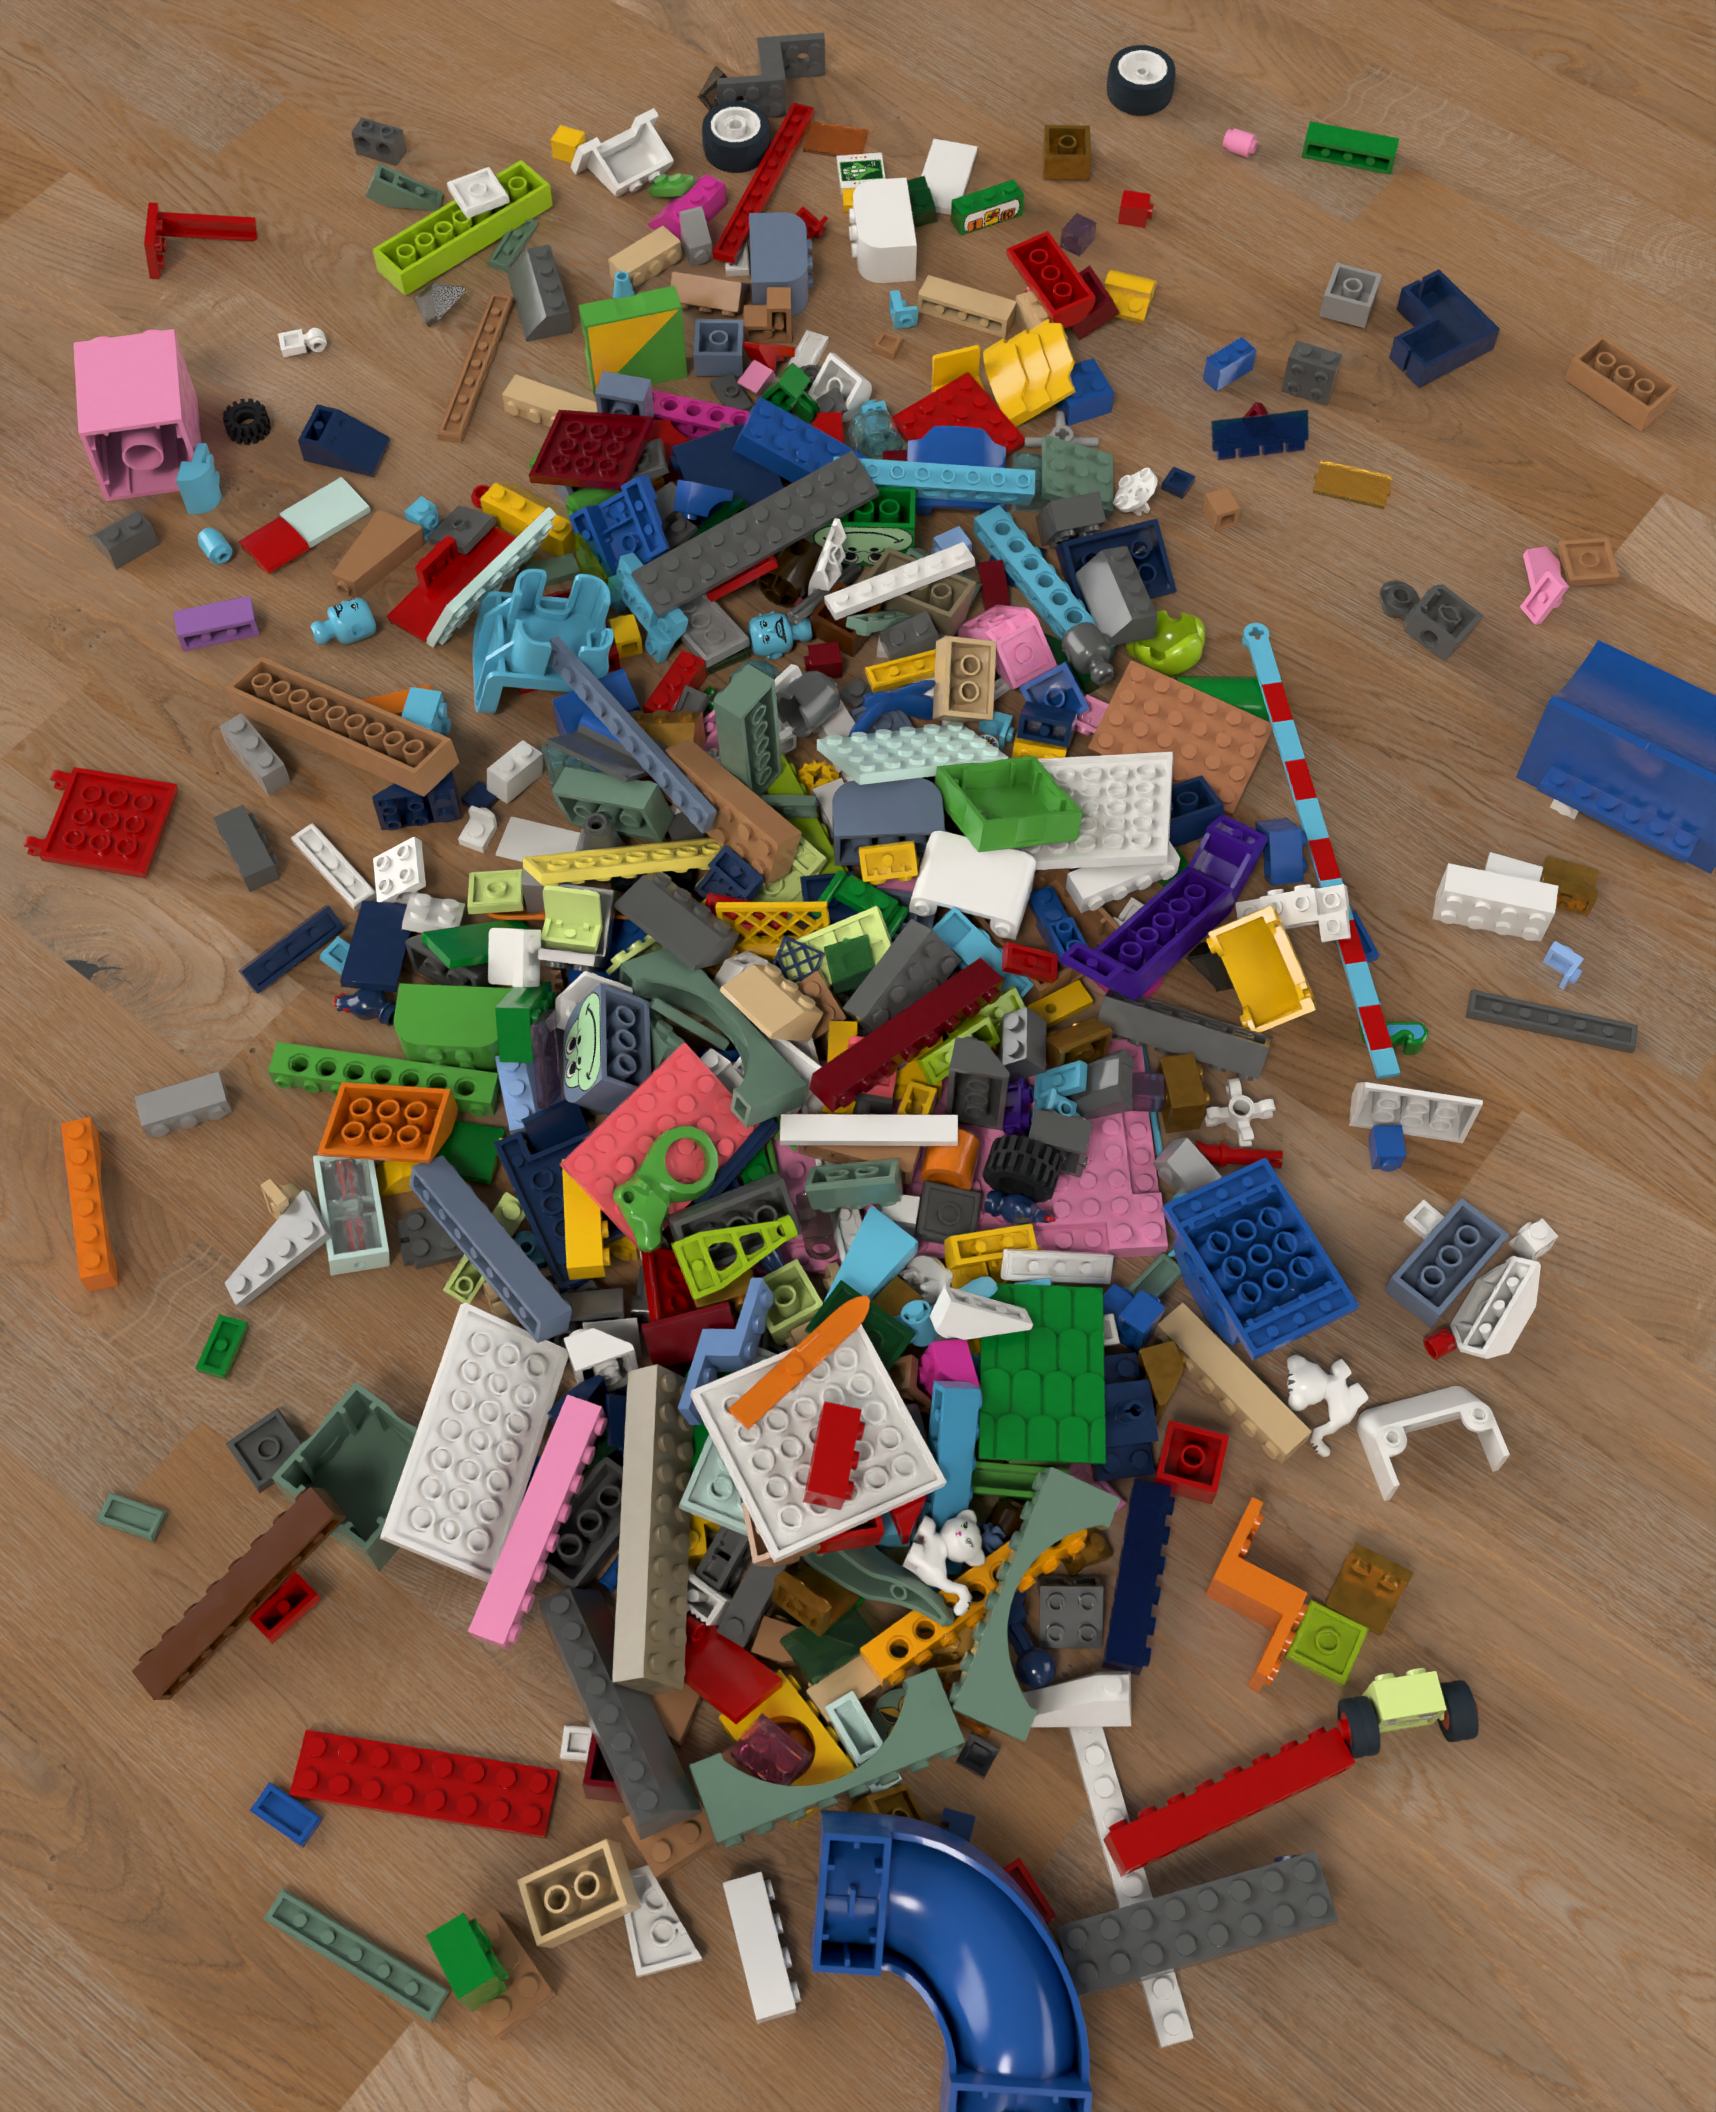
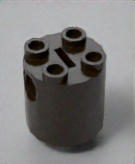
(793, 573)

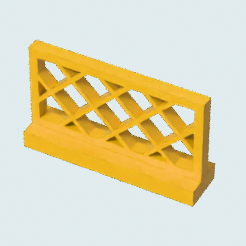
(765, 945)

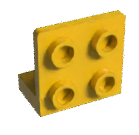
(953, 364)
(889, 862)

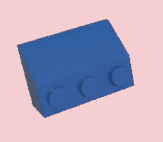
(570, 708)

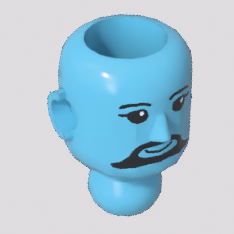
(347, 622)
(774, 636)

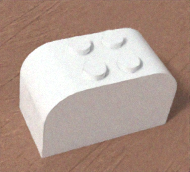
(883, 231)

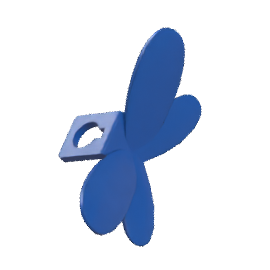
(907, 699)

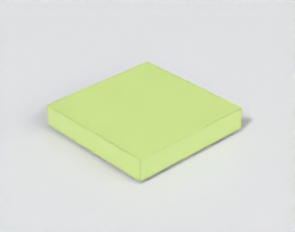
(495, 891)

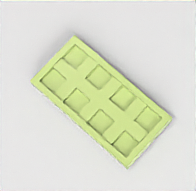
(863, 923)

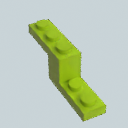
(983, 1026)

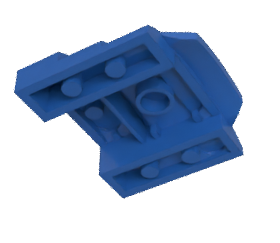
(956, 447)
(623, 526)

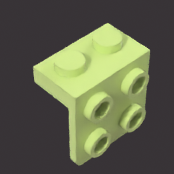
(571, 919)

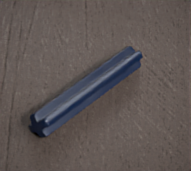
(741, 1158)

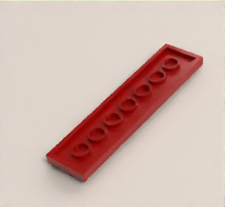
(425, 1783)

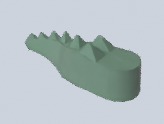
(881, 1579)

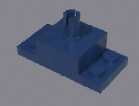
(1128, 1421)

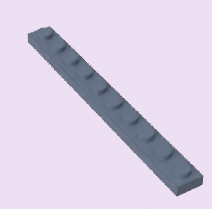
(631, 736)

